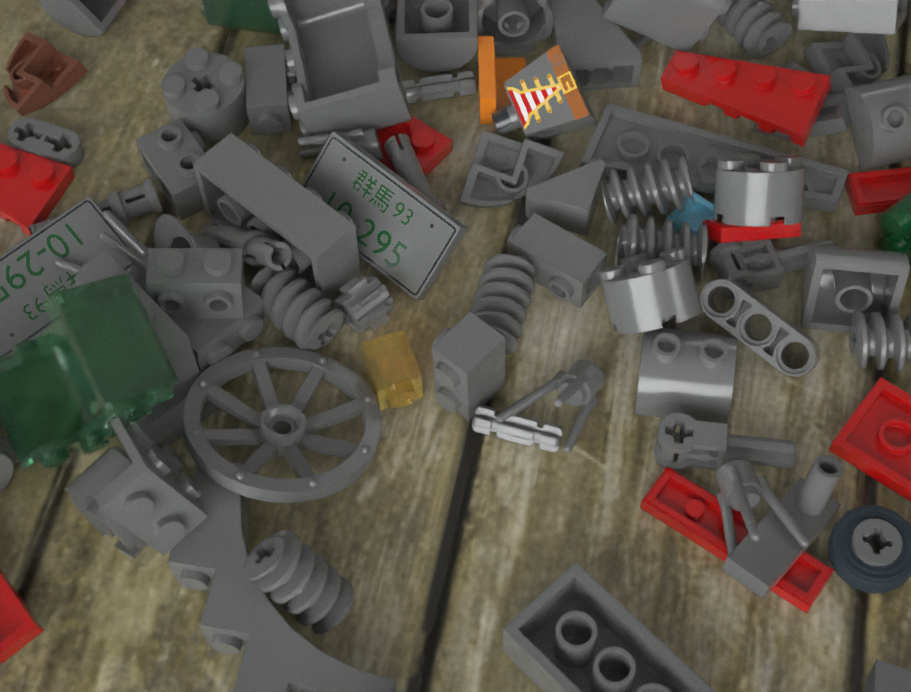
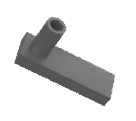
(764, 562)

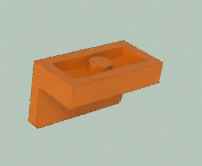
(492, 75)

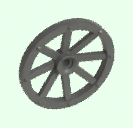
(281, 427)

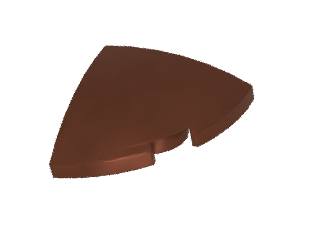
(39, 74)

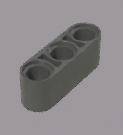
(738, 320)

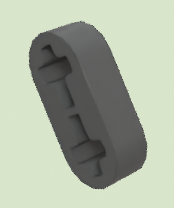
(47, 140)

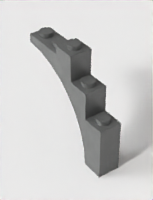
(241, 615)

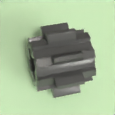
(365, 304)

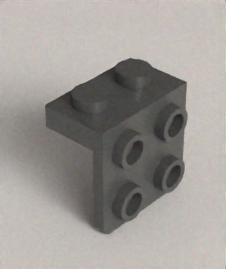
(153, 492)

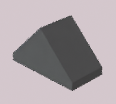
(568, 198)

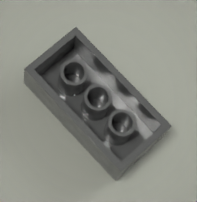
(257, 195)
(589, 642)

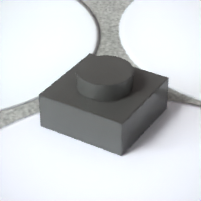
(833, 116)

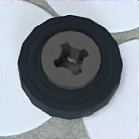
(854, 550)

